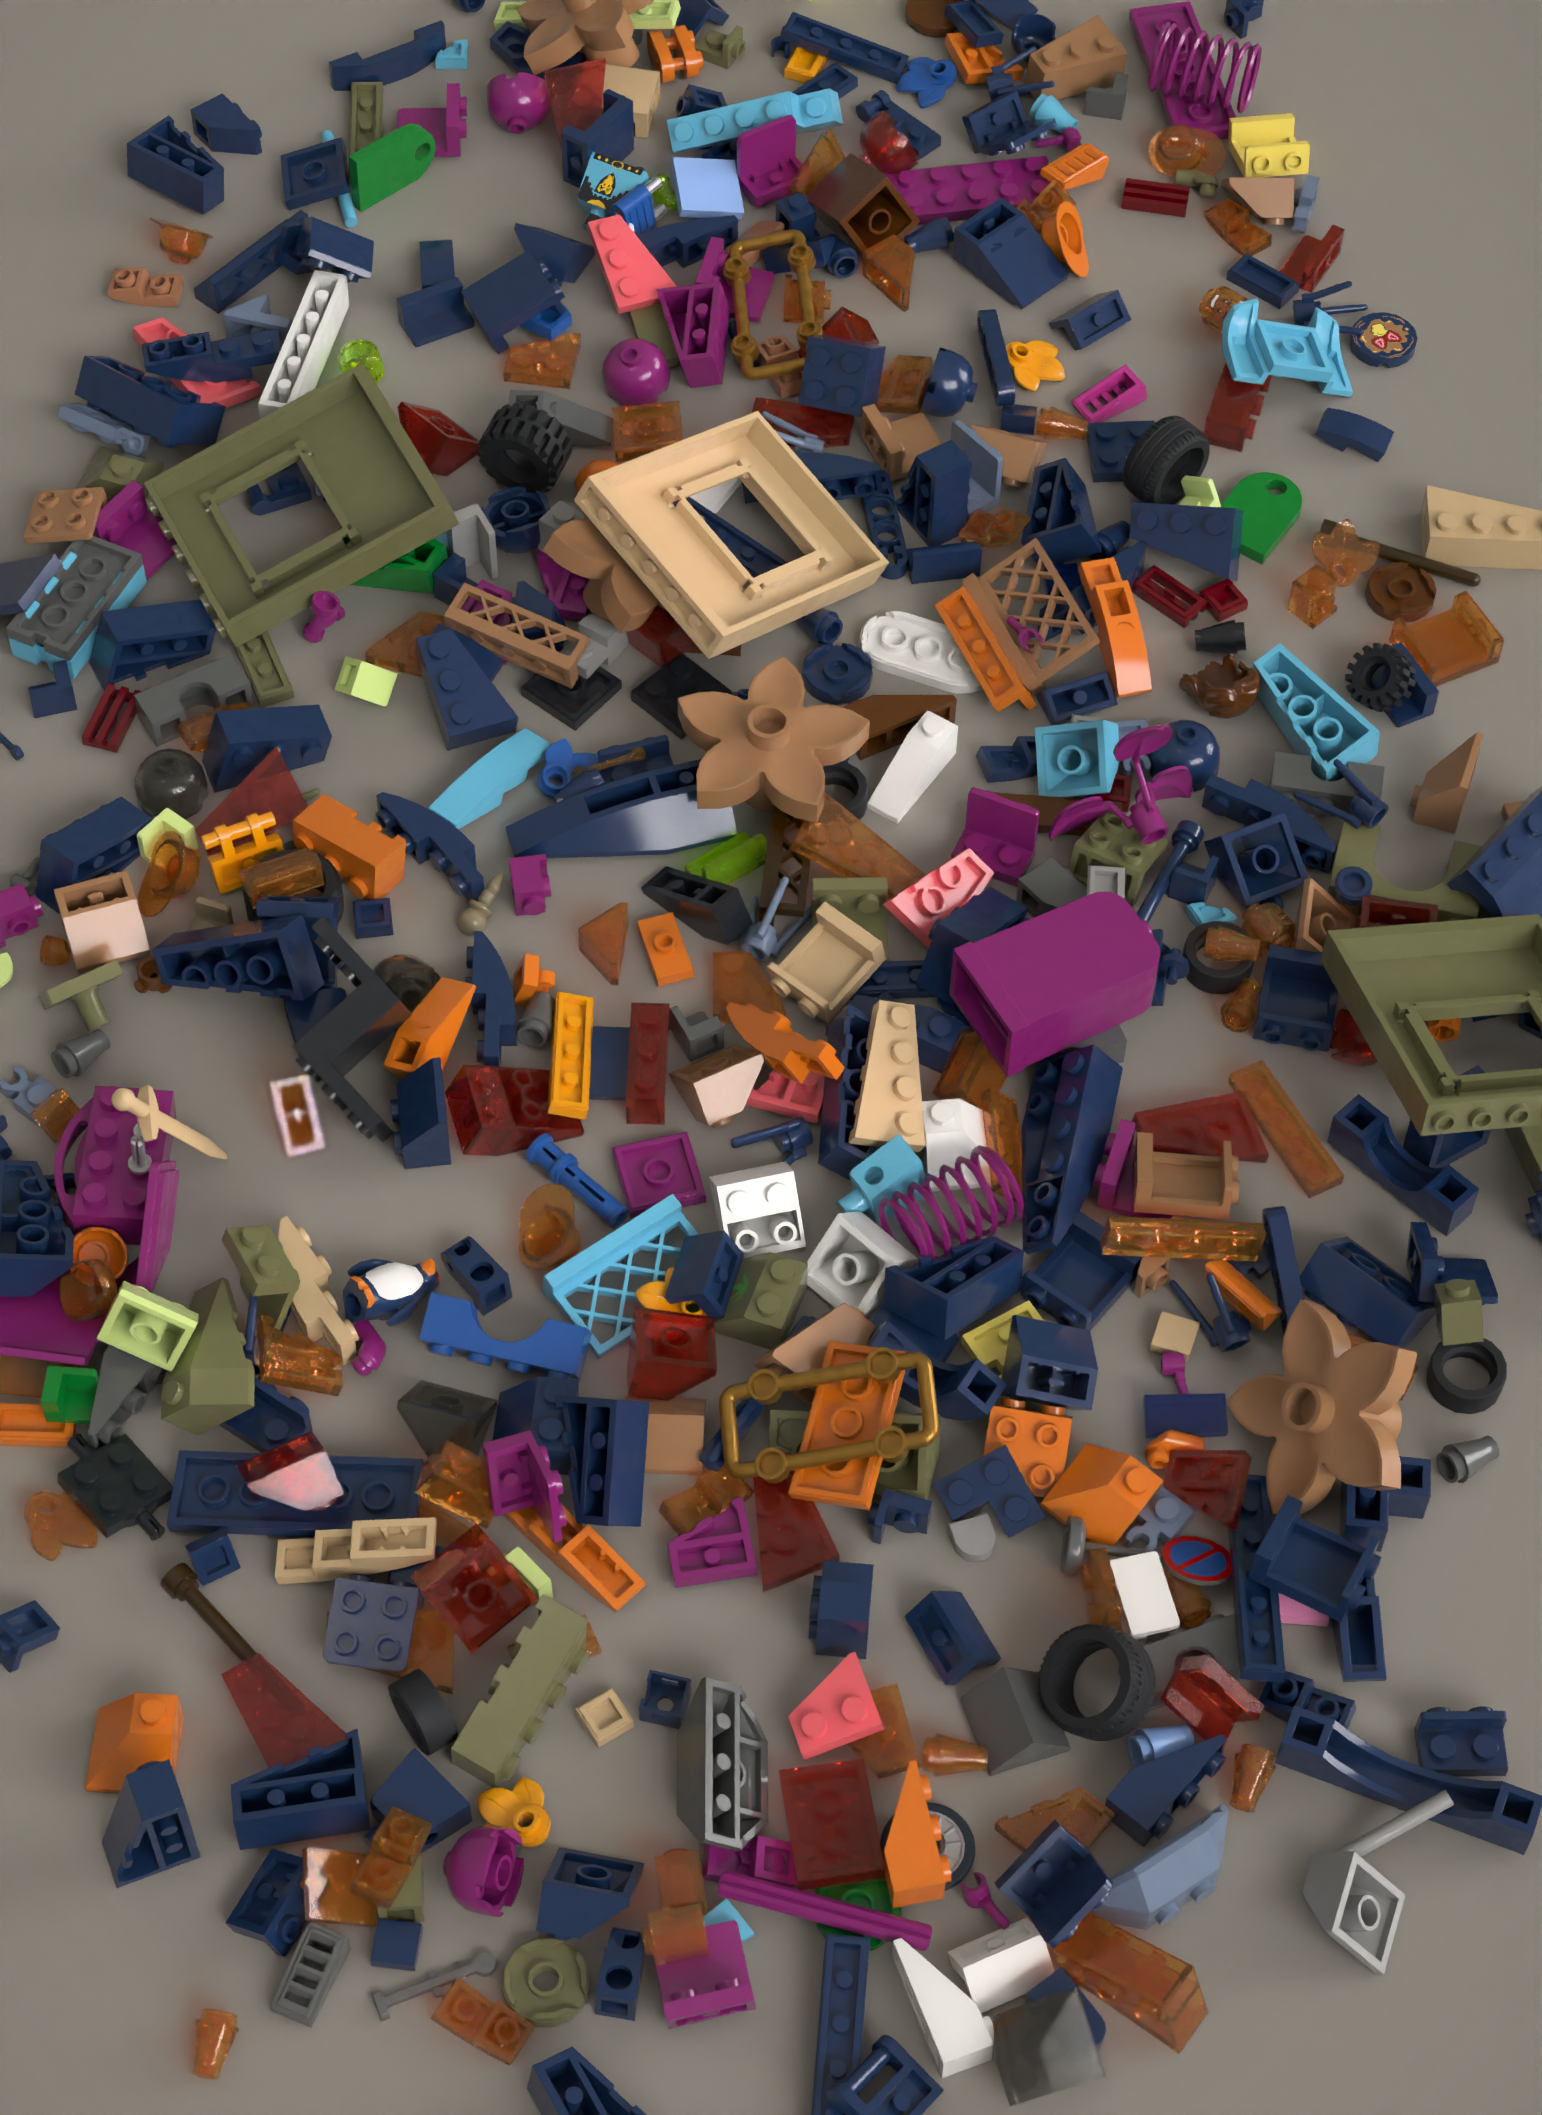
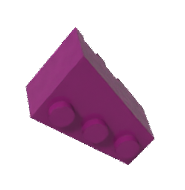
(699, 329)

